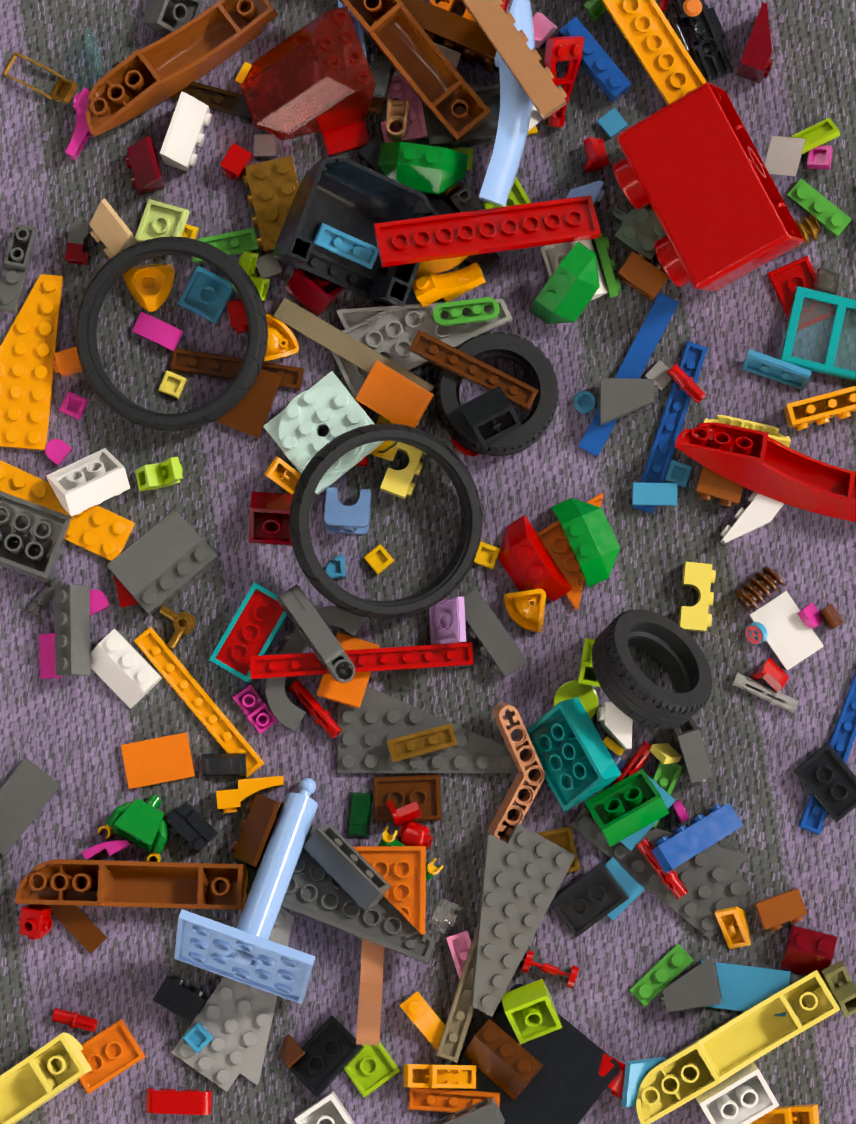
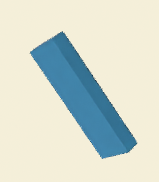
(345, 245)
(776, 369)

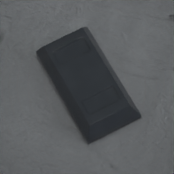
(224, 764)

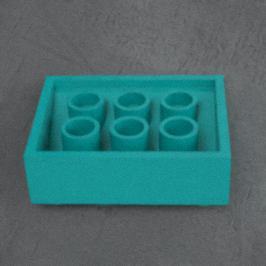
(572, 753)

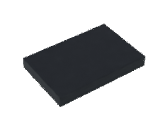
(829, 781)
(589, 899)
(326, 1056)

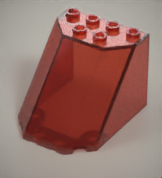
(311, 79)

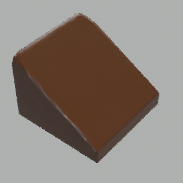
(831, 617)

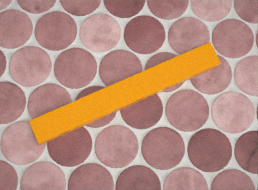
(196, 698)

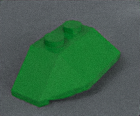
(422, 166)
(569, 287)
(588, 538)

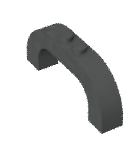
(276, 694)

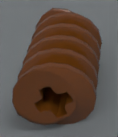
(758, 588)

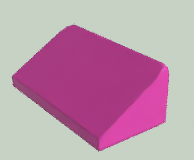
(47, 656)

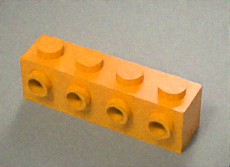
(821, 408)

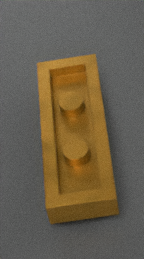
(422, 742)

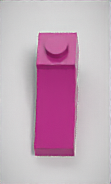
(81, 132)

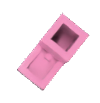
(542, 29)

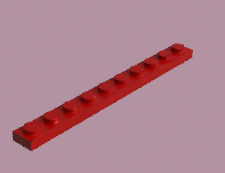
(364, 660)

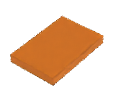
(394, 396)
(353, 691)
(158, 760)
(109, 1055)

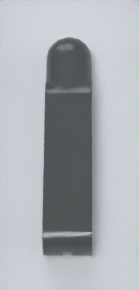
(317, 634)

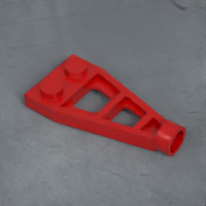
(563, 49)

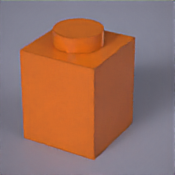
(67, 362)

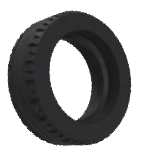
(543, 379)
(636, 693)

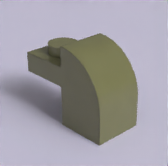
(841, 987)

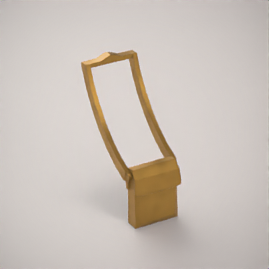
(65, 93)

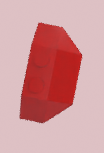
(530, 562)

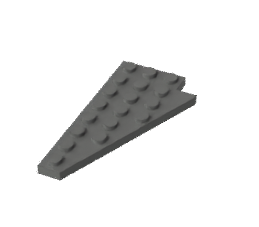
(383, 718)

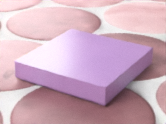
(448, 621)

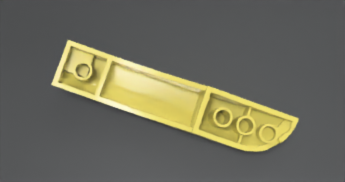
(734, 1046)
(41, 1077)

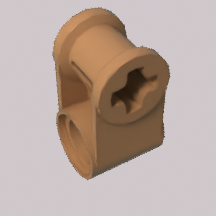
(397, 114)

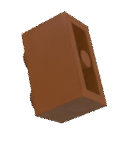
(643, 275)
(714, 486)
(780, 909)

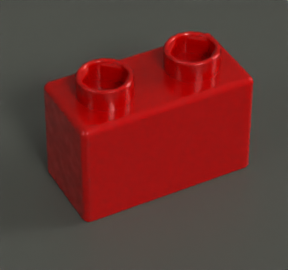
(705, 190)

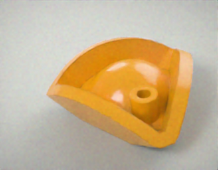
(150, 284)
(280, 340)
(527, 608)

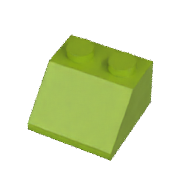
(531, 1011)

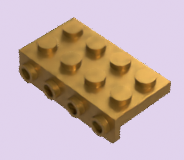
(272, 193)

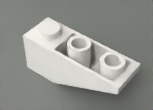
(757, 514)

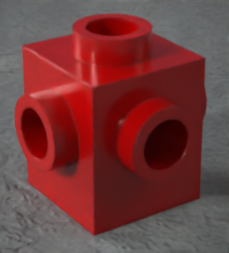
(35, 921)

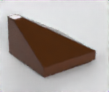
(290, 1051)

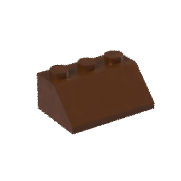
(256, 829)
(502, 1059)

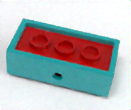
(250, 632)

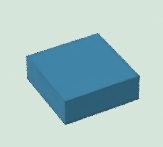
(612, 123)
(678, 473)
(197, 1037)

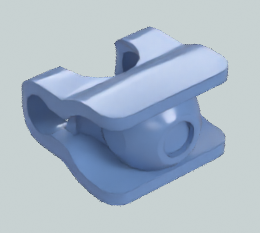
(347, 519)

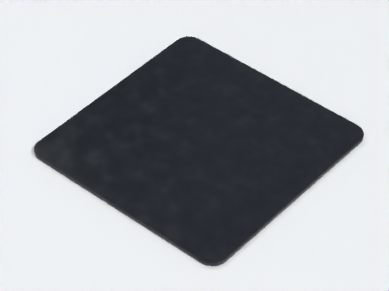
(562, 1087)

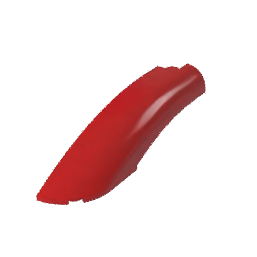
(771, 468)

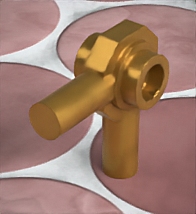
(183, 624)

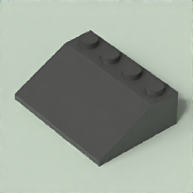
(30, 537)
(162, 562)

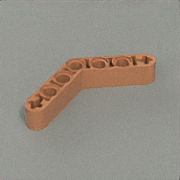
(523, 767)
(370, 994)

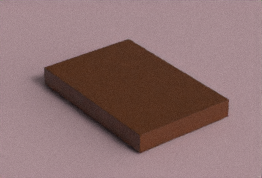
(255, 407)
(404, 791)

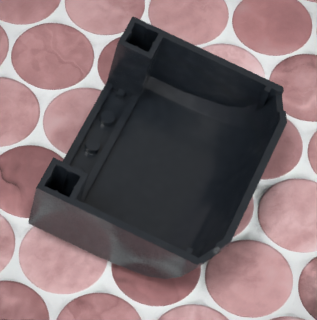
(351, 201)

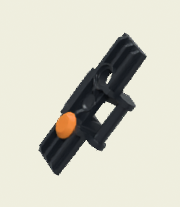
(707, 31)

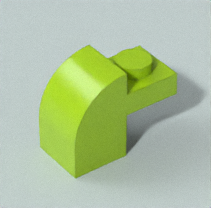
(248, 263)
(159, 475)
(586, 673)

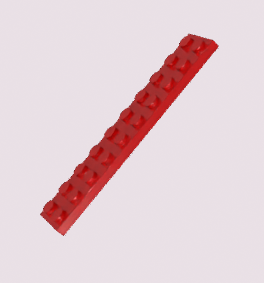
(486, 231)

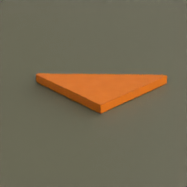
(560, 552)
(406, 874)

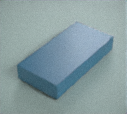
(654, 494)

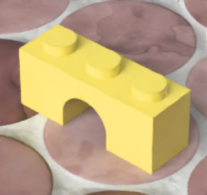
(400, 481)
(700, 578)

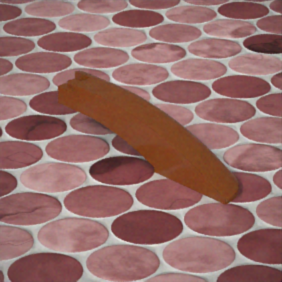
(175, 61)
(420, 64)
(135, 884)

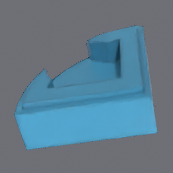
(336, 567)

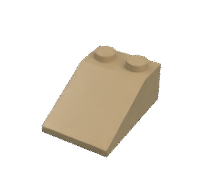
(110, 230)

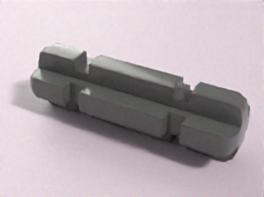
(44, 596)

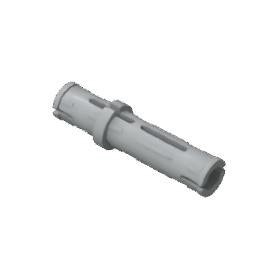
(790, 704)

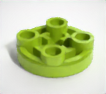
(584, 692)

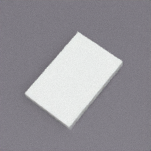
(786, 632)

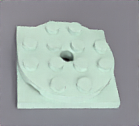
(298, 425)

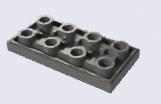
(22, 801)

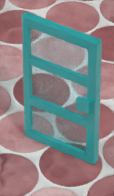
(821, 333)

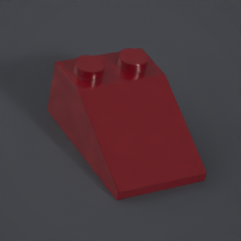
(756, 57)

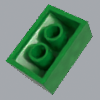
(626, 807)

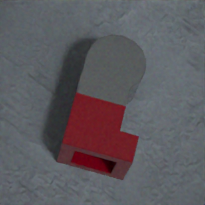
(77, 238)

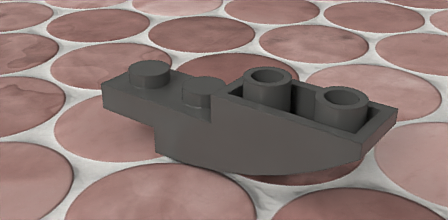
(16, 267)

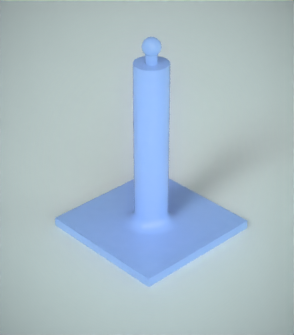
(245, 951)

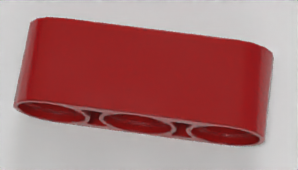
(178, 1102)

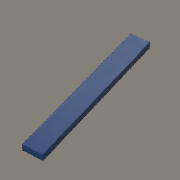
(633, 365)
(672, 420)
(841, 742)

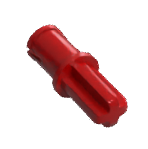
(686, 383)
(74, 1020)

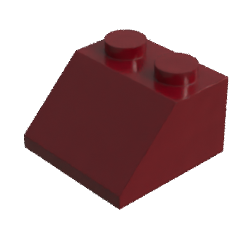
(145, 166)
(313, 291)
(270, 518)
(807, 951)

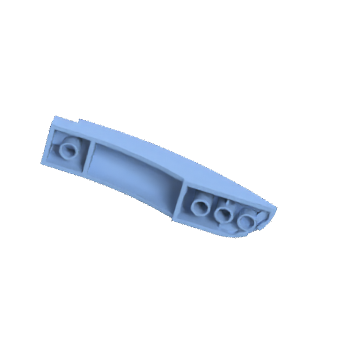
(512, 122)

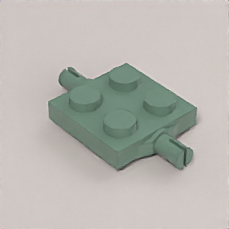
(639, 230)

